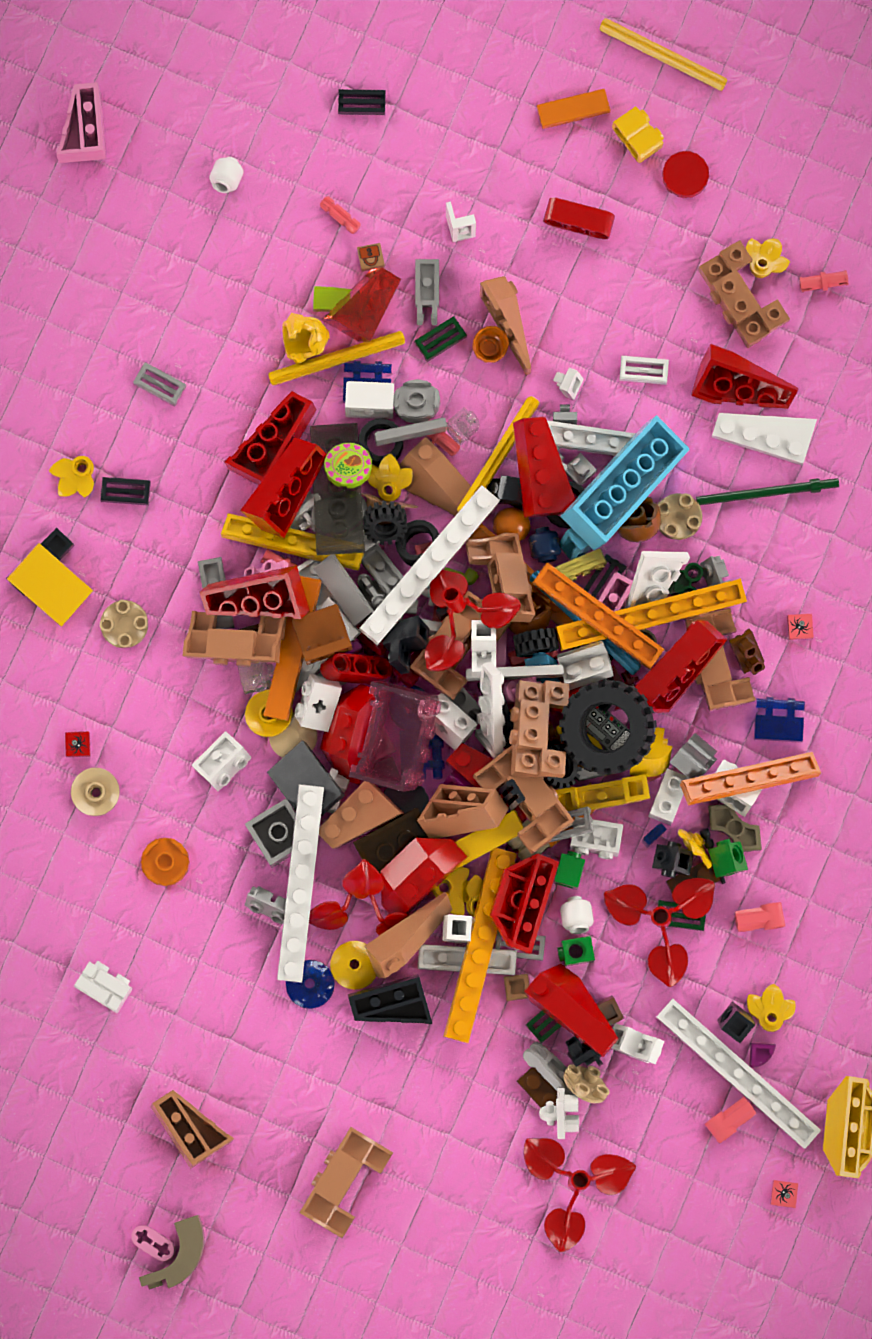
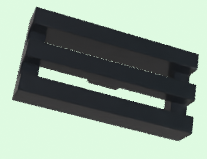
(361, 93)
(125, 500)
(614, 563)
(508, 796)

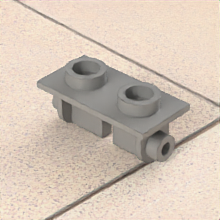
(714, 570)
(370, 590)
(260, 902)

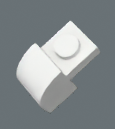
(482, 646)
(457, 928)
(637, 1044)

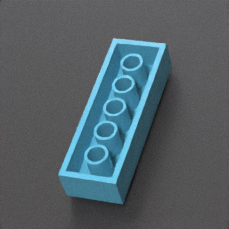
(625, 483)

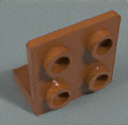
(322, 634)

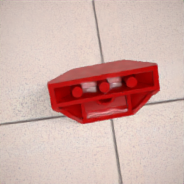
(348, 730)
(418, 872)
(523, 900)

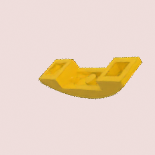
(605, 794)

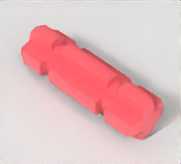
(340, 215)

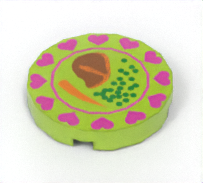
(348, 465)

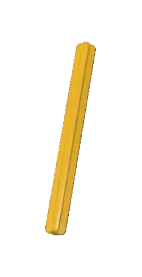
(663, 54)
(336, 358)
(501, 451)

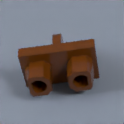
(747, 652)

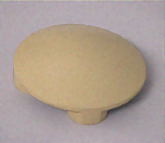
(679, 516)
(124, 624)
(292, 736)
(586, 1083)

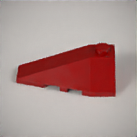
(731, 378)
(569, 1003)

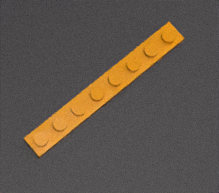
(659, 612)
(477, 952)

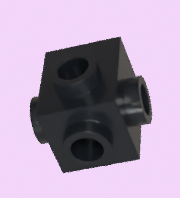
(668, 858)

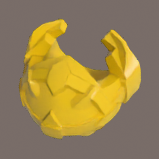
(303, 337)

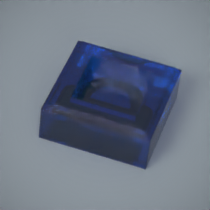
(653, 835)

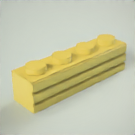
(583, 564)

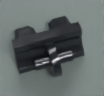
(581, 1053)

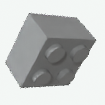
(274, 832)

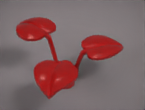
(449, 591)
(360, 882)
(692, 896)
(609, 1170)

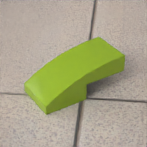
(327, 297)

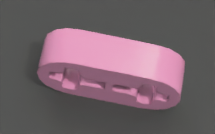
(157, 1238)

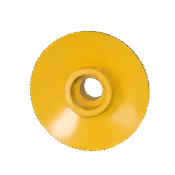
(258, 722)
(341, 969)

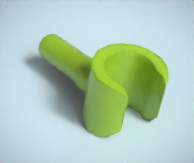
(470, 575)

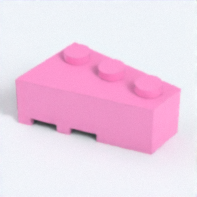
(83, 128)

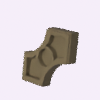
(727, 821)

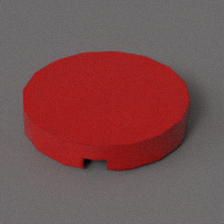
(685, 174)

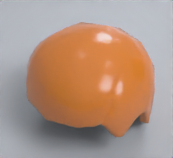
(490, 344)
(511, 521)

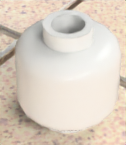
(226, 175)
(577, 915)

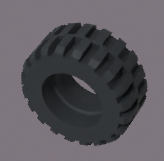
(575, 733)

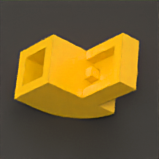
(657, 759)

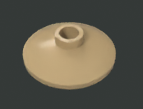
(88, 781)

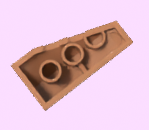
(503, 306)
(435, 477)
(402, 941)

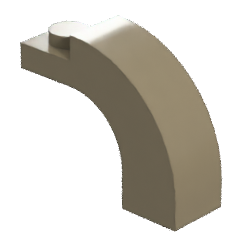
(190, 1252)

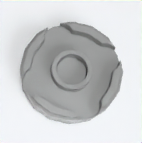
(416, 401)

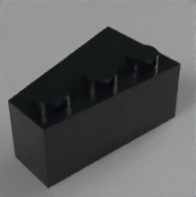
(392, 1002)

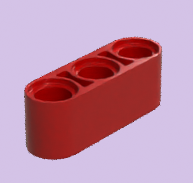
(579, 218)
(355, 668)

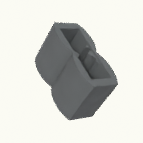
(694, 757)

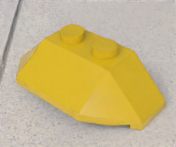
(849, 1127)

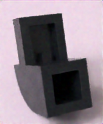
(507, 490)
(406, 637)

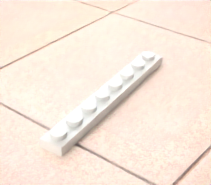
(429, 565)
(300, 883)
(738, 1073)

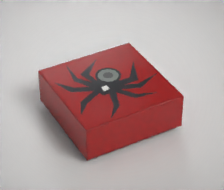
(77, 744)

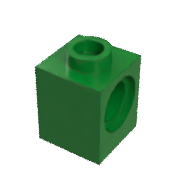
(727, 858)
(569, 870)
(584, 943)

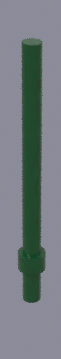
(814, 486)

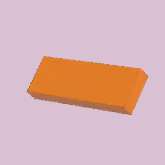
(573, 108)

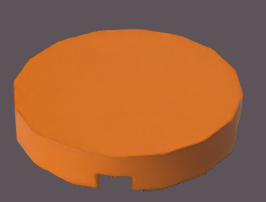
(165, 861)

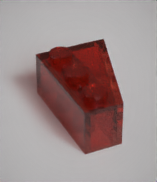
(364, 305)

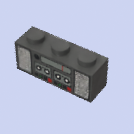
(606, 729)

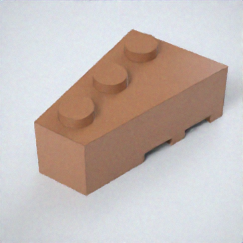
(461, 811)
(359, 814)
(189, 1129)

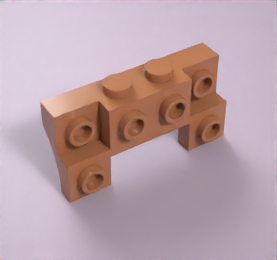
(736, 299)
(505, 569)
(229, 645)
(716, 676)
(450, 681)
(530, 729)
(540, 805)
(338, 1177)

